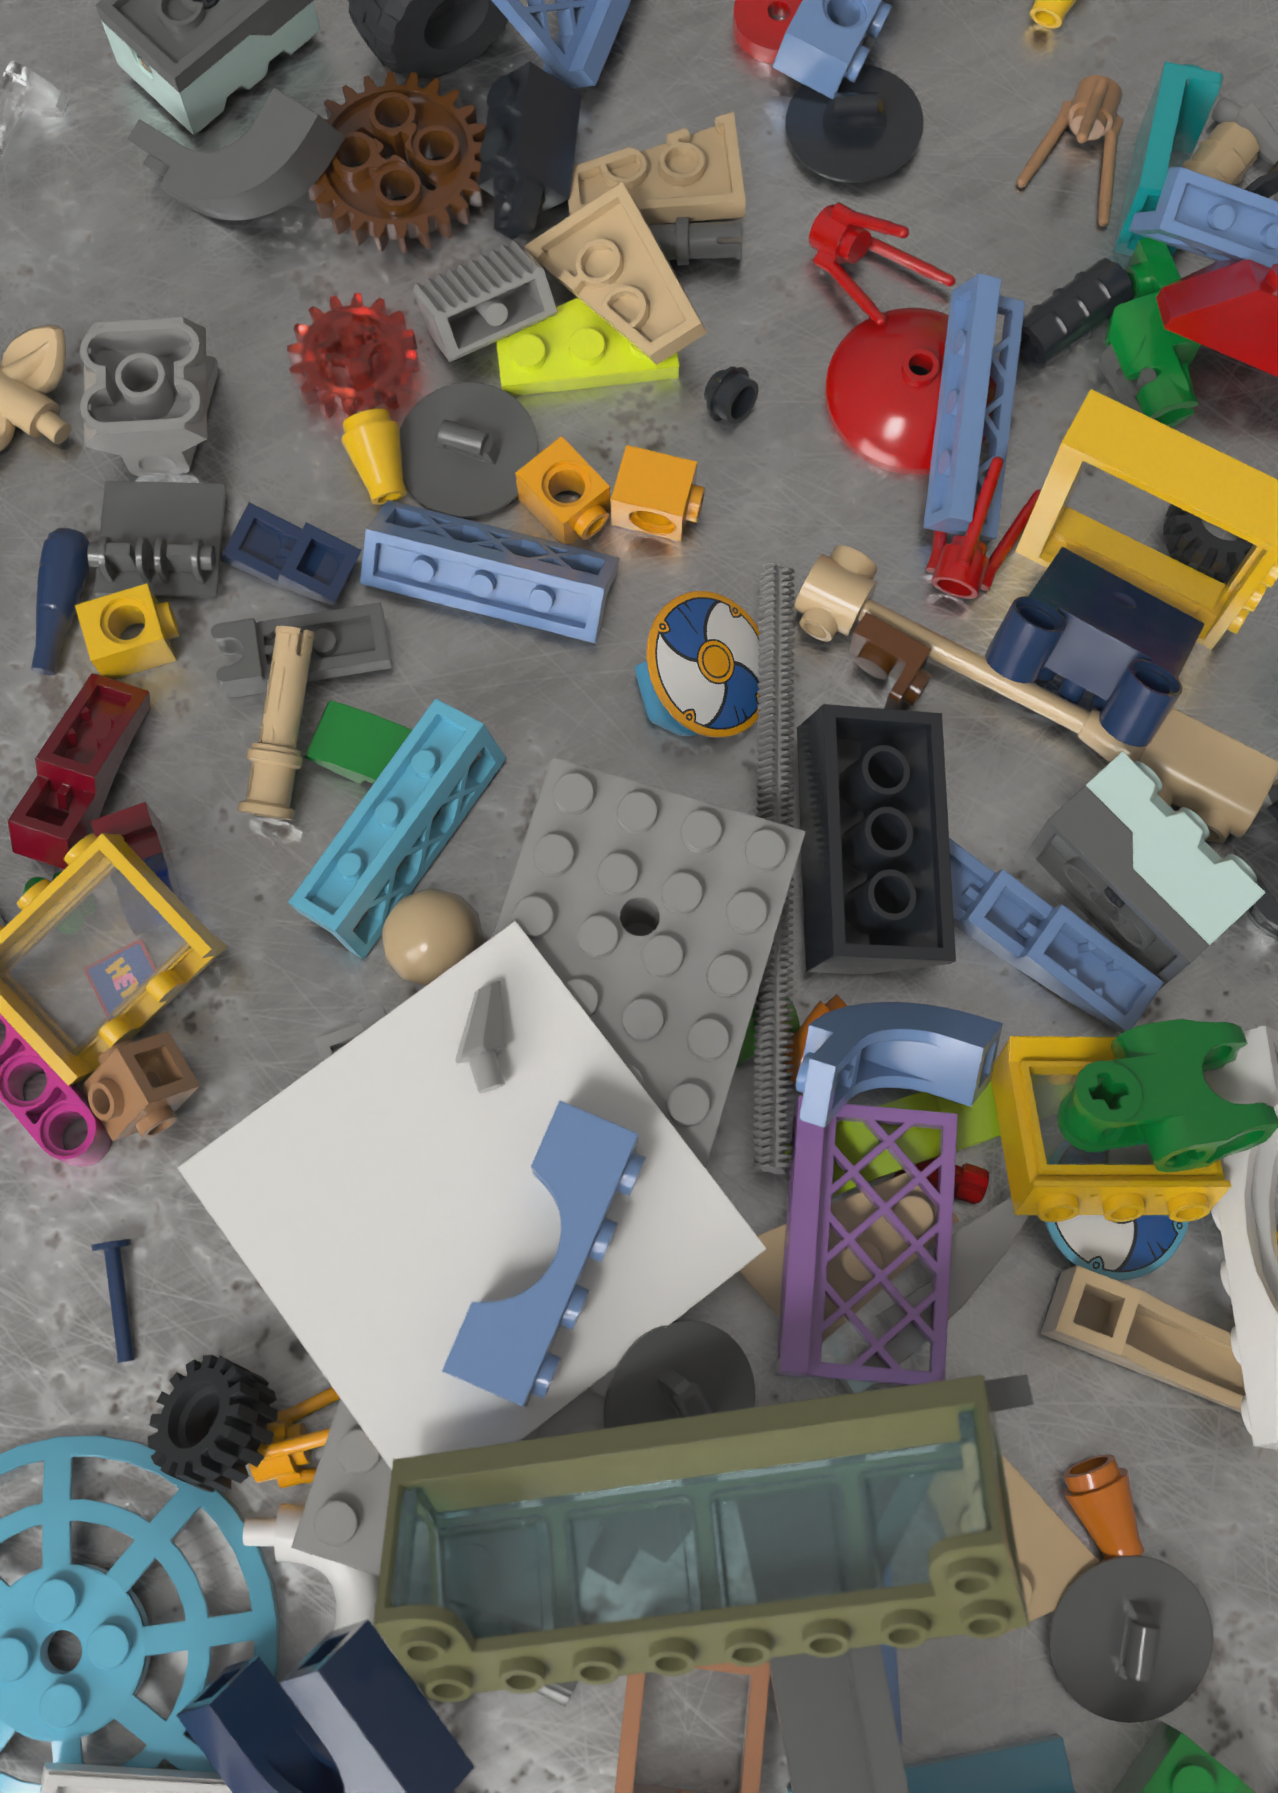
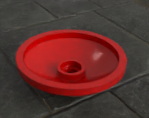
(878, 401)

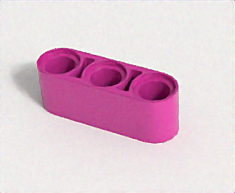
(54, 1109)

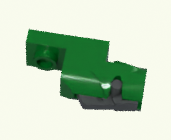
(1143, 358)

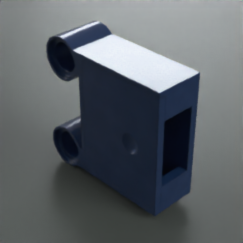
(1102, 641)

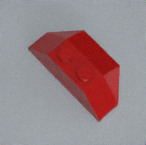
(1228, 310)

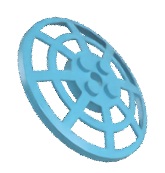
(110, 1617)

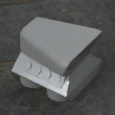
(147, 392)

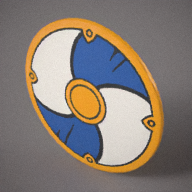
(705, 663)

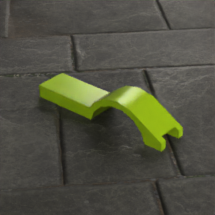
(974, 1127)

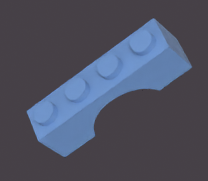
(509, 1340)

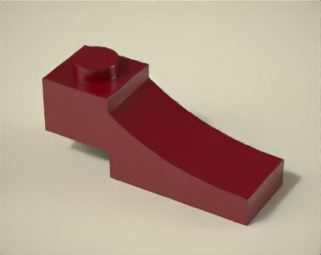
(77, 769)

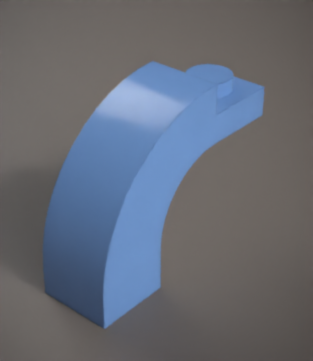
(894, 1048)

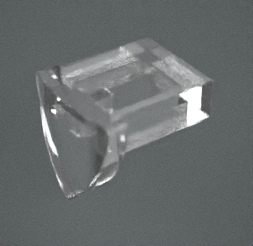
(29, 92)

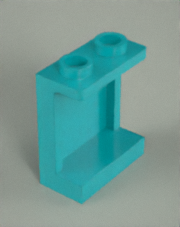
(1171, 122)

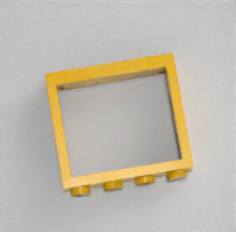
(1178, 473)

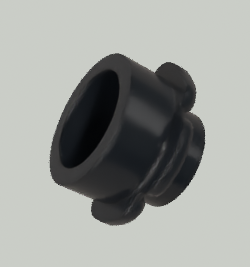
(730, 395)

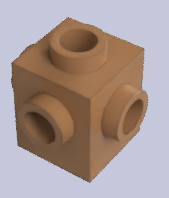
(140, 1086)

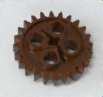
(428, 129)

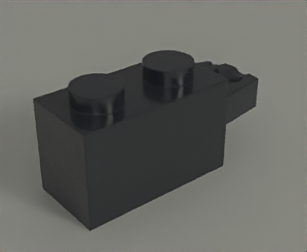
(528, 147)

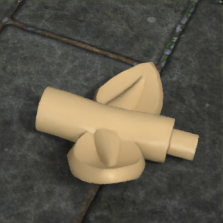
(27, 374)

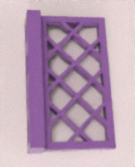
(808, 1238)

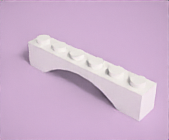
(1250, 1237)

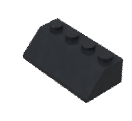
(874, 840)

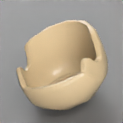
(430, 934)

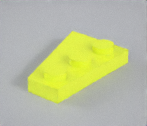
(574, 353)

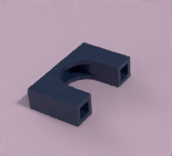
(362, 1732)

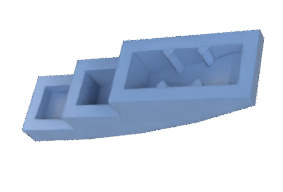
(1048, 943)

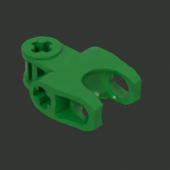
(1161, 1097)

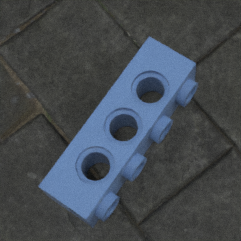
(827, 39)

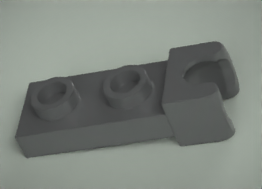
(345, 644)

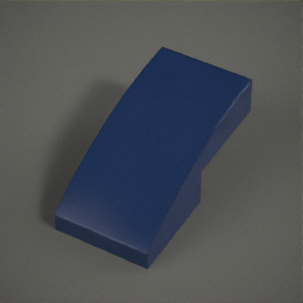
(289, 556)

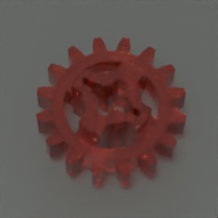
(345, 332)

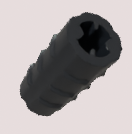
(1073, 312)

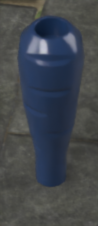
(59, 589)

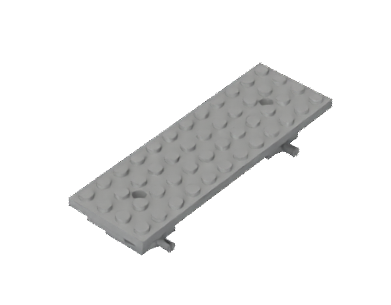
(662, 936)

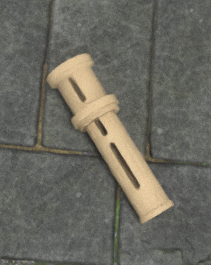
(275, 754)

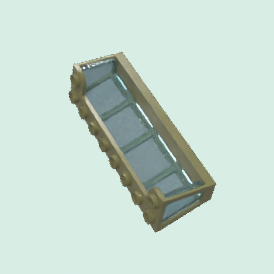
(702, 1542)

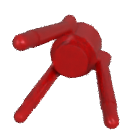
(842, 237)
(963, 566)

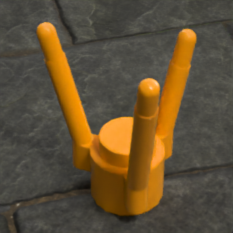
(292, 1444)

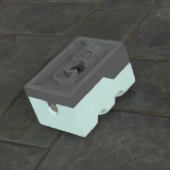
(202, 49)
(1143, 869)

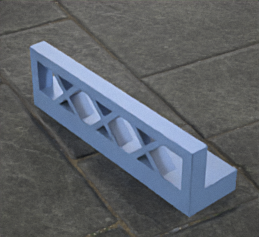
(1212, 219)
(963, 408)
(487, 571)

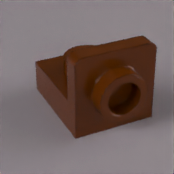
(888, 652)

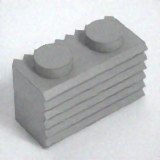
(485, 300)

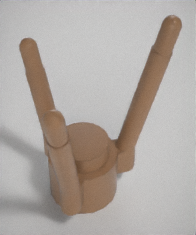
(1089, 116)

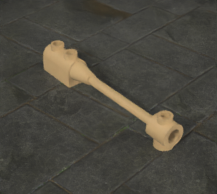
(1194, 762)

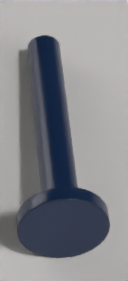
(118, 1297)

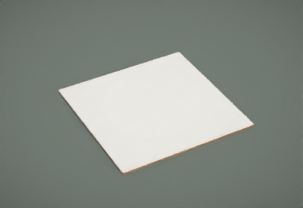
(402, 1195)

